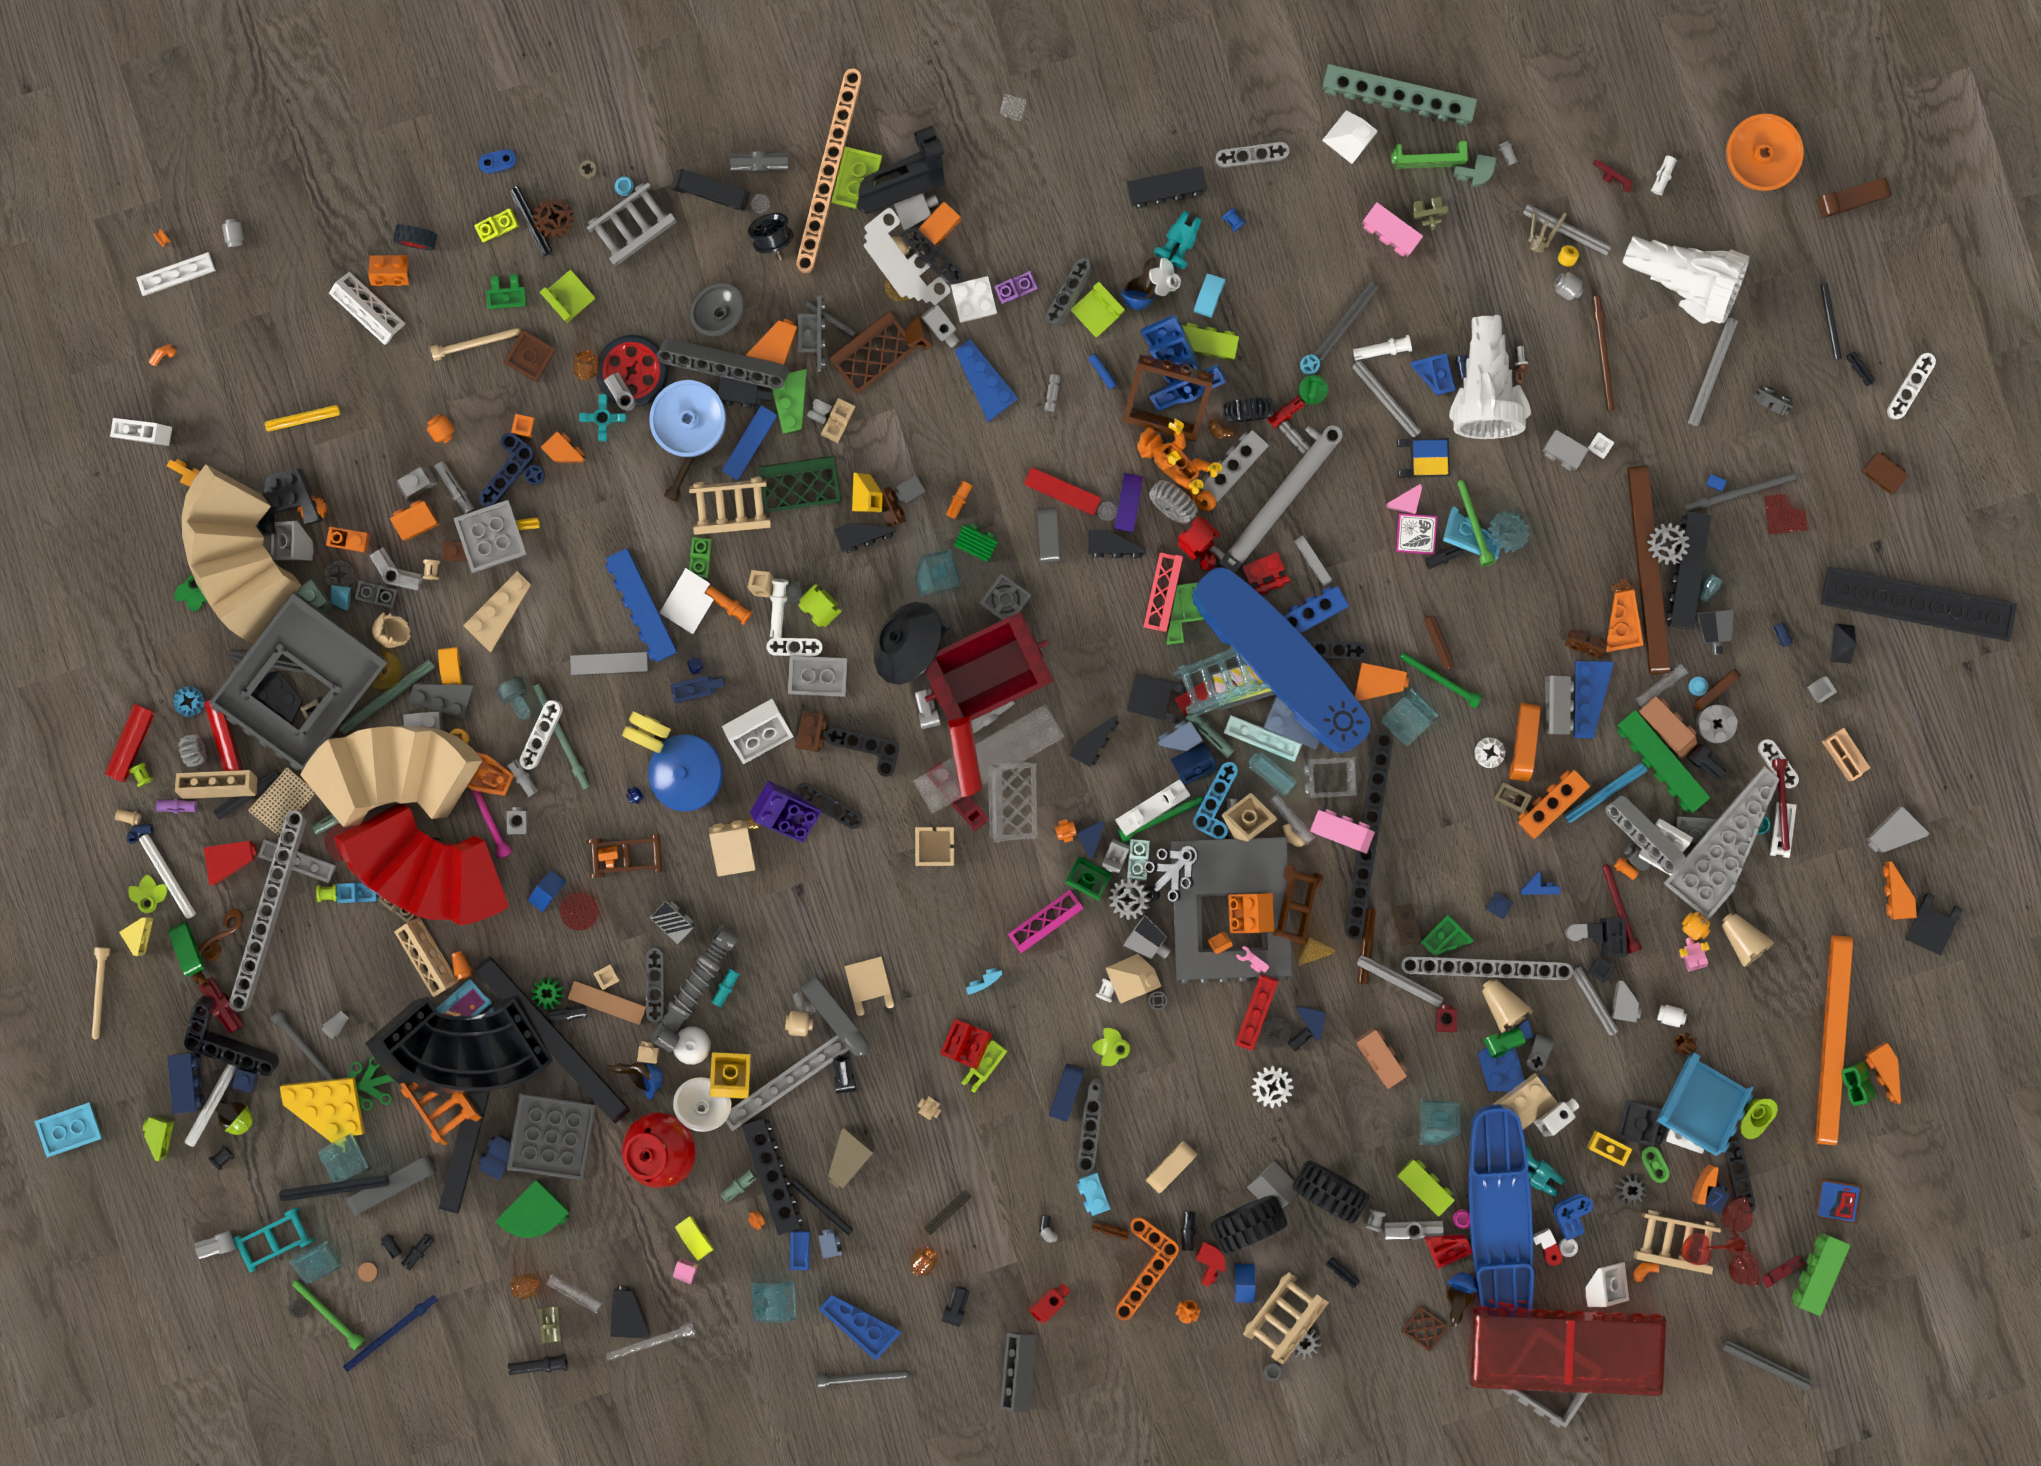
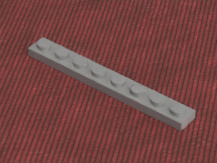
(785, 1082)

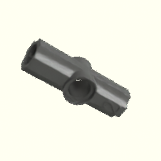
(759, 161)

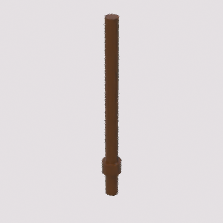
(1599, 315)

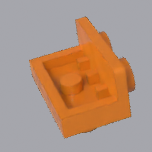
(388, 270)

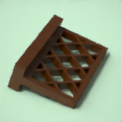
(859, 342)

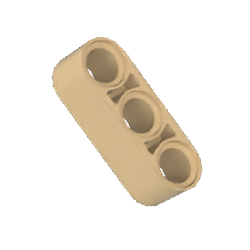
(1171, 1167)

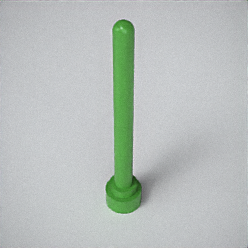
(1486, 557)
(354, 1339)

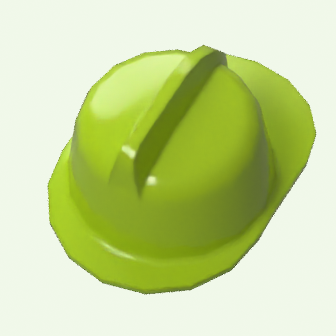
(1757, 1117)

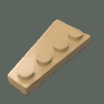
(493, 617)

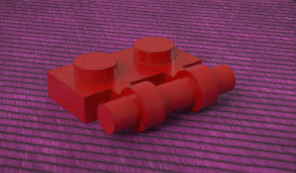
(1263, 568)

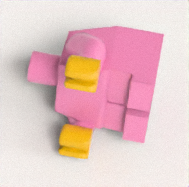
(1694, 954)

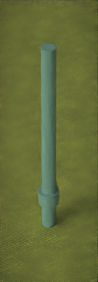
(577, 770)

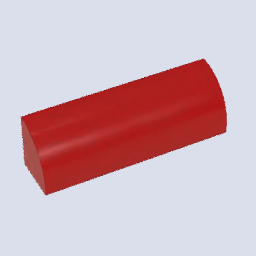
(224, 740)
(129, 743)
(965, 755)

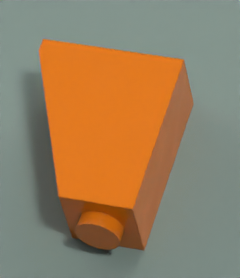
(775, 343)
(1379, 681)

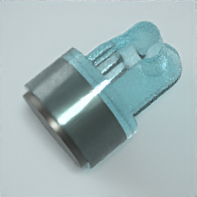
(511, 692)

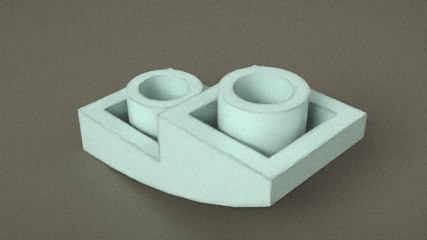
(1137, 858)

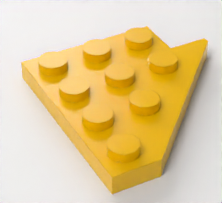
(326, 1106)

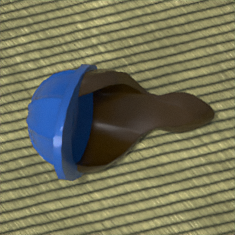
(1140, 290)
(644, 1075)
(1461, 1293)

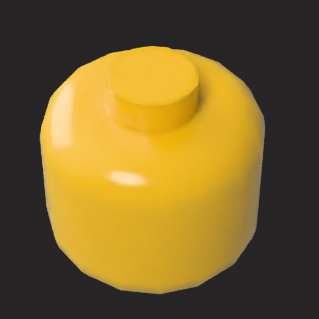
(1568, 256)

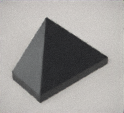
(1843, 643)

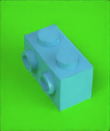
(1092, 1189)

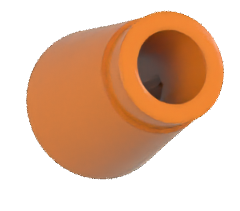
(461, 966)

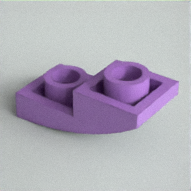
(1016, 287)

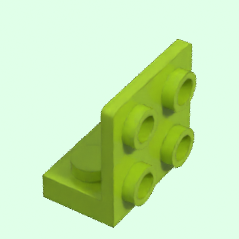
(568, 296)
(1098, 310)

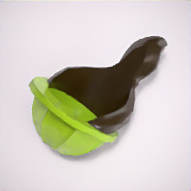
(234, 1117)

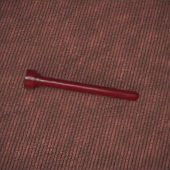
(1779, 766)
(1632, 943)

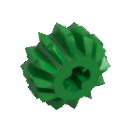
(540, 994)

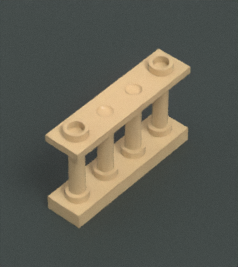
(722, 524)
(1664, 1256)
(1303, 1320)

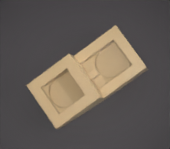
(838, 420)

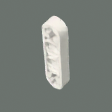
(1911, 386)
(538, 733)

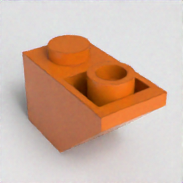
(561, 451)
(348, 539)

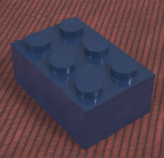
(186, 1082)

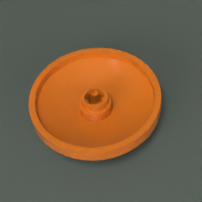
(1764, 152)

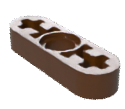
(1717, 689)

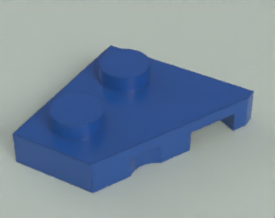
(1436, 373)

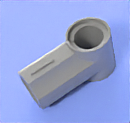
(619, 391)
(927, 713)
(218, 1244)

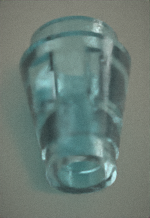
(1710, 587)

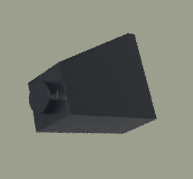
(627, 1315)

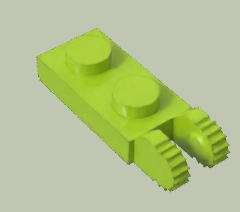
(991, 1058)

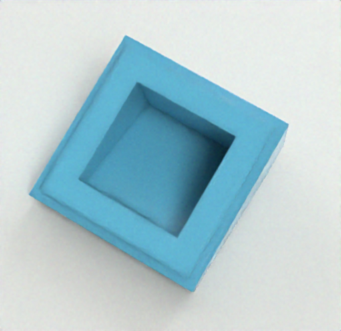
(341, 596)

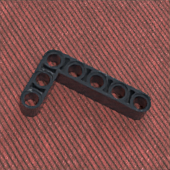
(223, 1044)

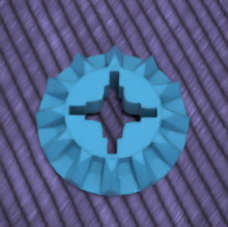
(197, 703)

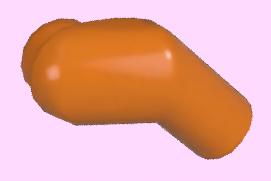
(160, 352)
(1643, 1269)

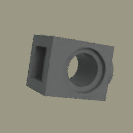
(910, 490)

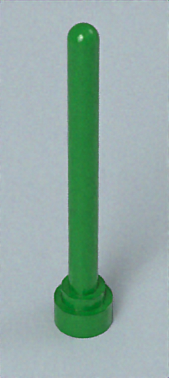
(1472, 698)
(1166, 815)

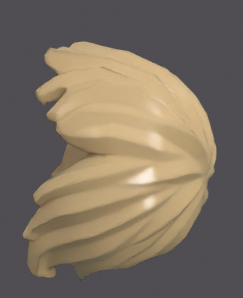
(391, 630)

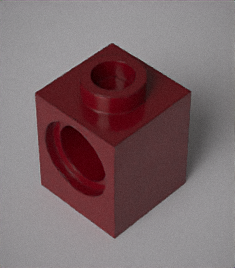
(1449, 1027)

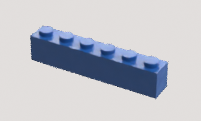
(641, 605)

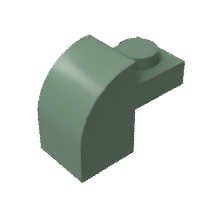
(1481, 172)

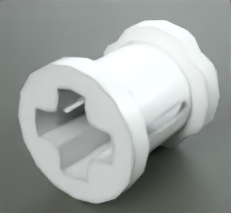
(1106, 991)

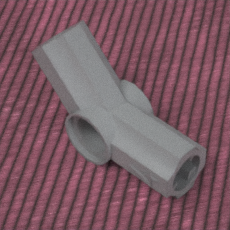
(403, 579)

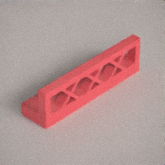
(1170, 592)

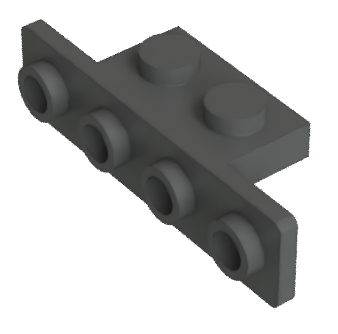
(810, 333)

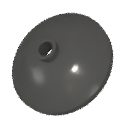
(712, 304)

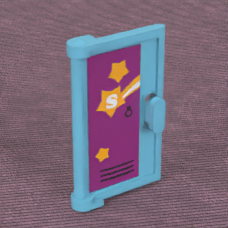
(469, 1002)

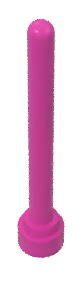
(503, 849)

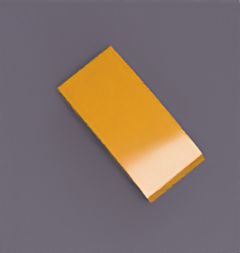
(450, 665)

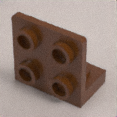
(811, 730)

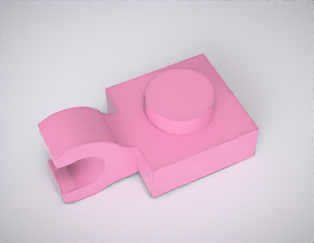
(1257, 964)

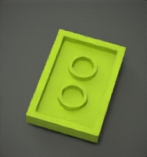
(852, 170)

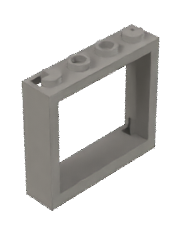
(1542, 1410)

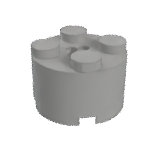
(1705, 724)

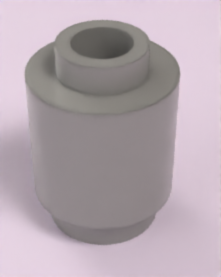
(233, 233)

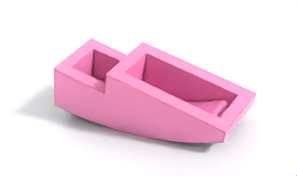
(685, 1271)

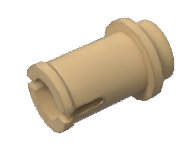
(128, 817)

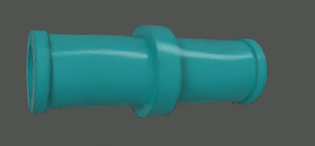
(725, 987)

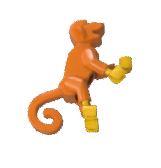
(1177, 465)

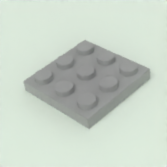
(490, 536)

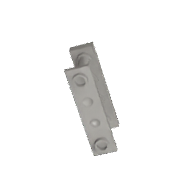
(633, 243)

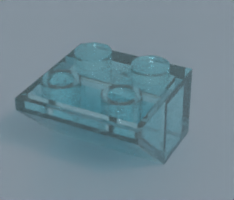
(773, 1301)

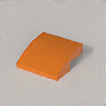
(1707, 1178)

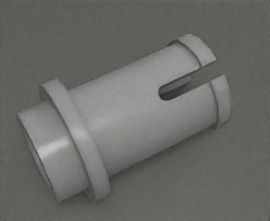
(1508, 153)

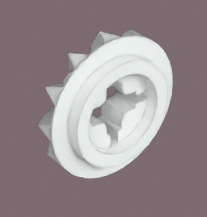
(1481, 756)

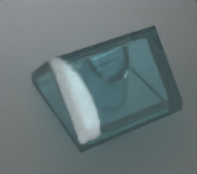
(315, 1262)

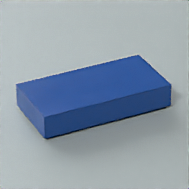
(799, 1250)

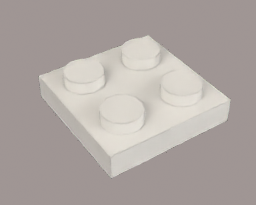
(974, 299)

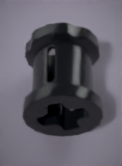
(221, 1157)

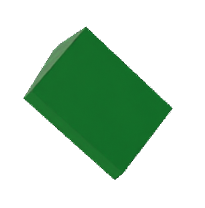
(1088, 878)

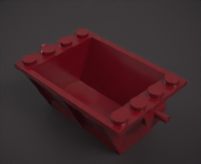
(988, 669)

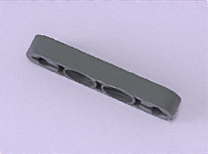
(1066, 290)
(650, 985)

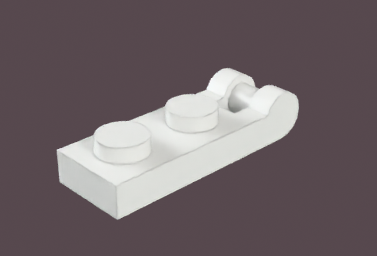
(1776, 833)

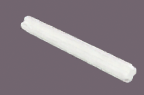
(167, 876)
(210, 1105)

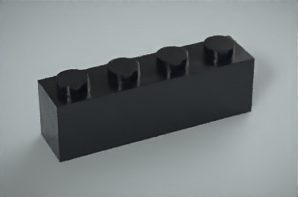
(1166, 186)

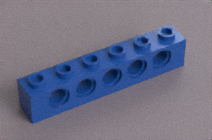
(1337, 604)

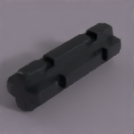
(1860, 368)
(1342, 1272)

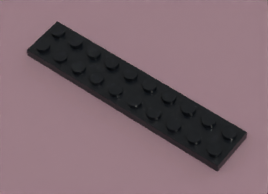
(1918, 604)

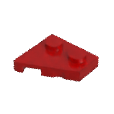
(1447, 1248)

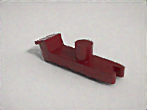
(1611, 174)
(1782, 1271)

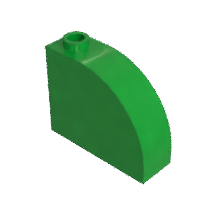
(534, 1213)

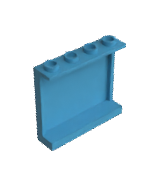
(1704, 1106)

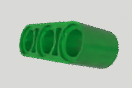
(186, 949)

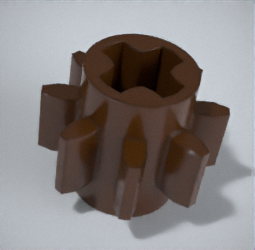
(1685, 1044)

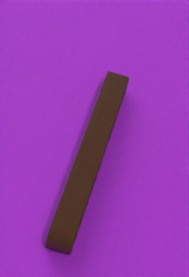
(1648, 570)

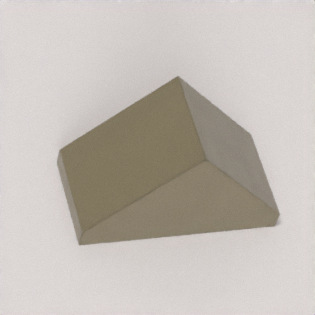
(1513, 798)

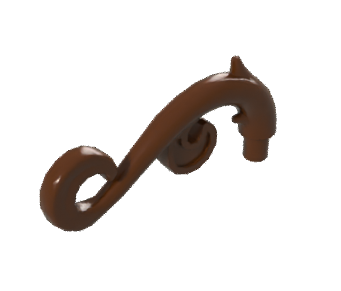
(212, 943)

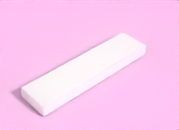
(176, 274)

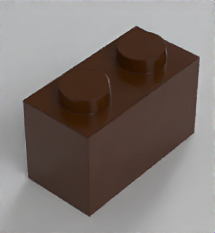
(1885, 473)

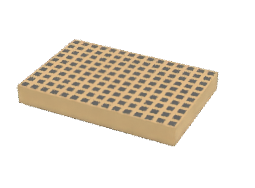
(284, 795)

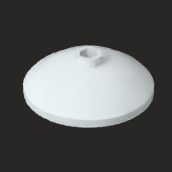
(696, 1095)

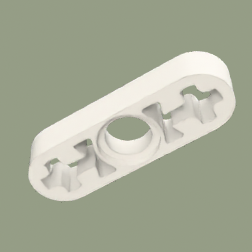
(789, 640)
(1774, 749)

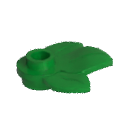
(192, 595)

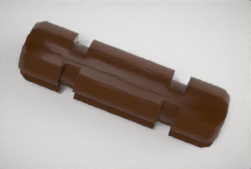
(1110, 1230)

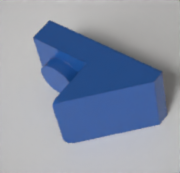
(1534, 886)

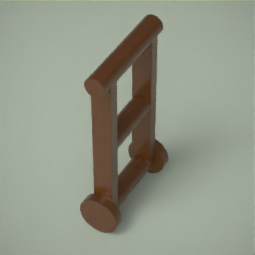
(595, 843)
(1315, 882)

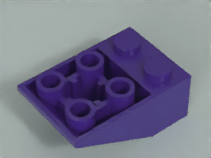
(784, 812)

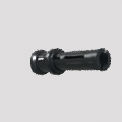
(547, 1364)

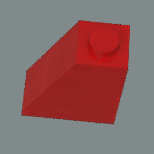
(228, 859)

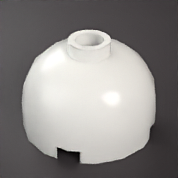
(692, 1046)

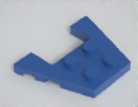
(1505, 1071)

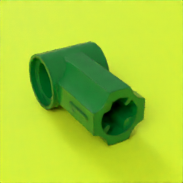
(1499, 1044)

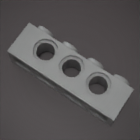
(1257, 447)

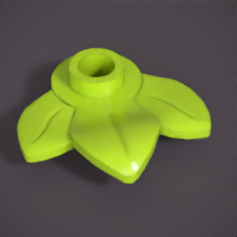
(147, 891)
(1108, 1047)

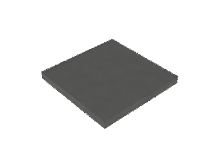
(551, 1136)

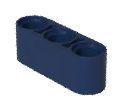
(1066, 1092)

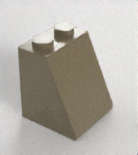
(848, 1157)

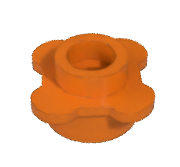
(756, 1220)

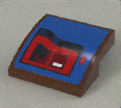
(1839, 1201)

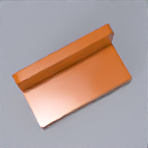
(940, 224)

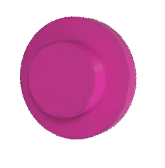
(1461, 1218)

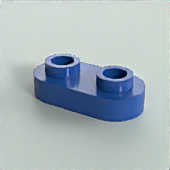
(497, 162)

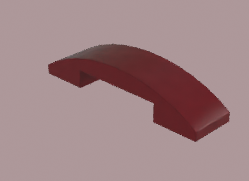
(969, 810)

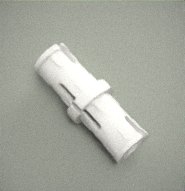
(1664, 175)

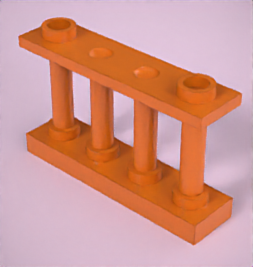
(468, 1111)

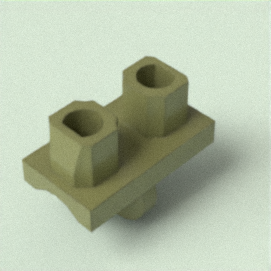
(1438, 209)
(550, 1324)

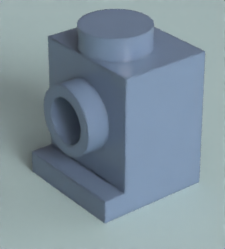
(830, 1243)

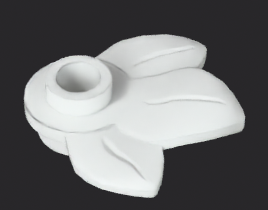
(1164, 278)

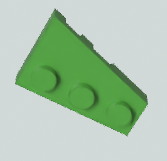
(790, 401)

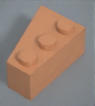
(1669, 727)
(1381, 1057)

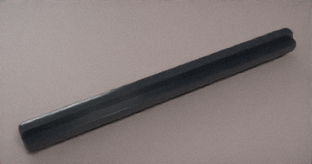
(334, 1188)

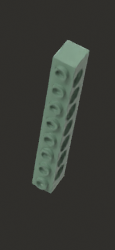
(1446, 99)

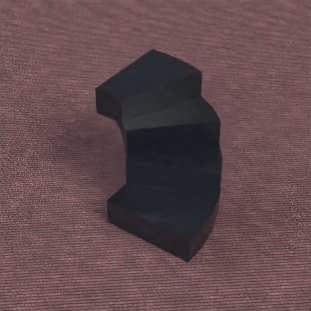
(460, 1051)

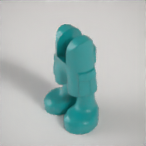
(1180, 234)
(1541, 1174)

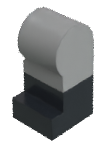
(1590, 930)

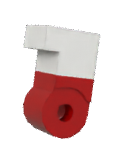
(1551, 1250)

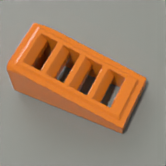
(1220, 943)

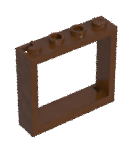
(1170, 369)

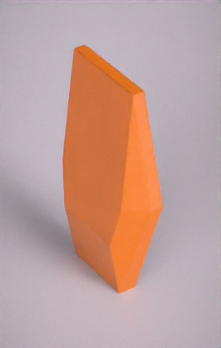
(490, 777)

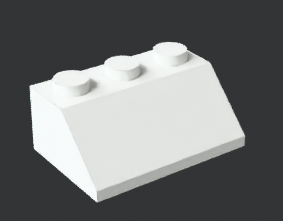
(757, 731)

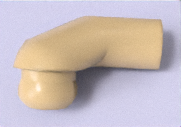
(1292, 838)

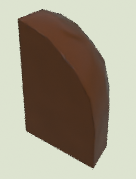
(918, 334)

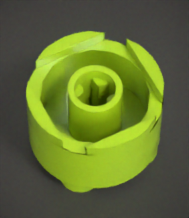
(820, 606)

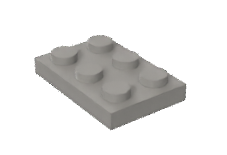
(817, 676)

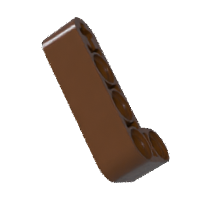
(1852, 198)

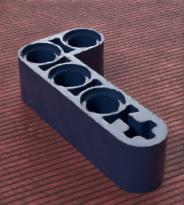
(504, 474)

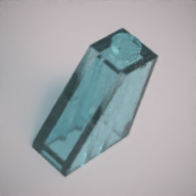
(1271, 774)

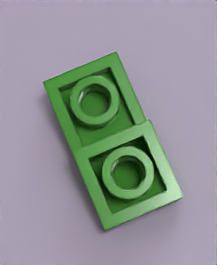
(700, 557)

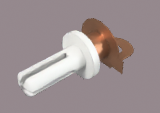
(1521, 364)

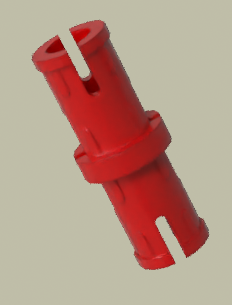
(1286, 412)

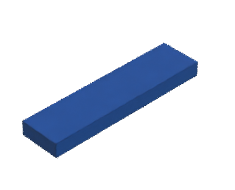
(749, 443)

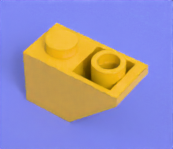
(866, 494)

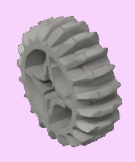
(1173, 502)

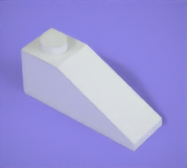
(141, 431)

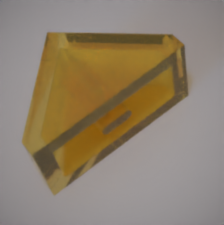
(1314, 950)

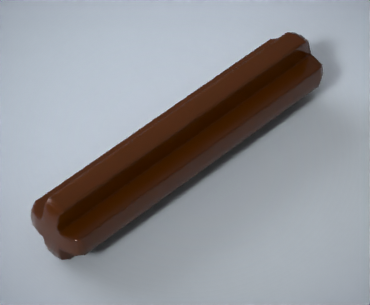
(1438, 642)

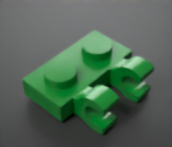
(506, 297)

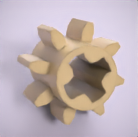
(929, 1108)

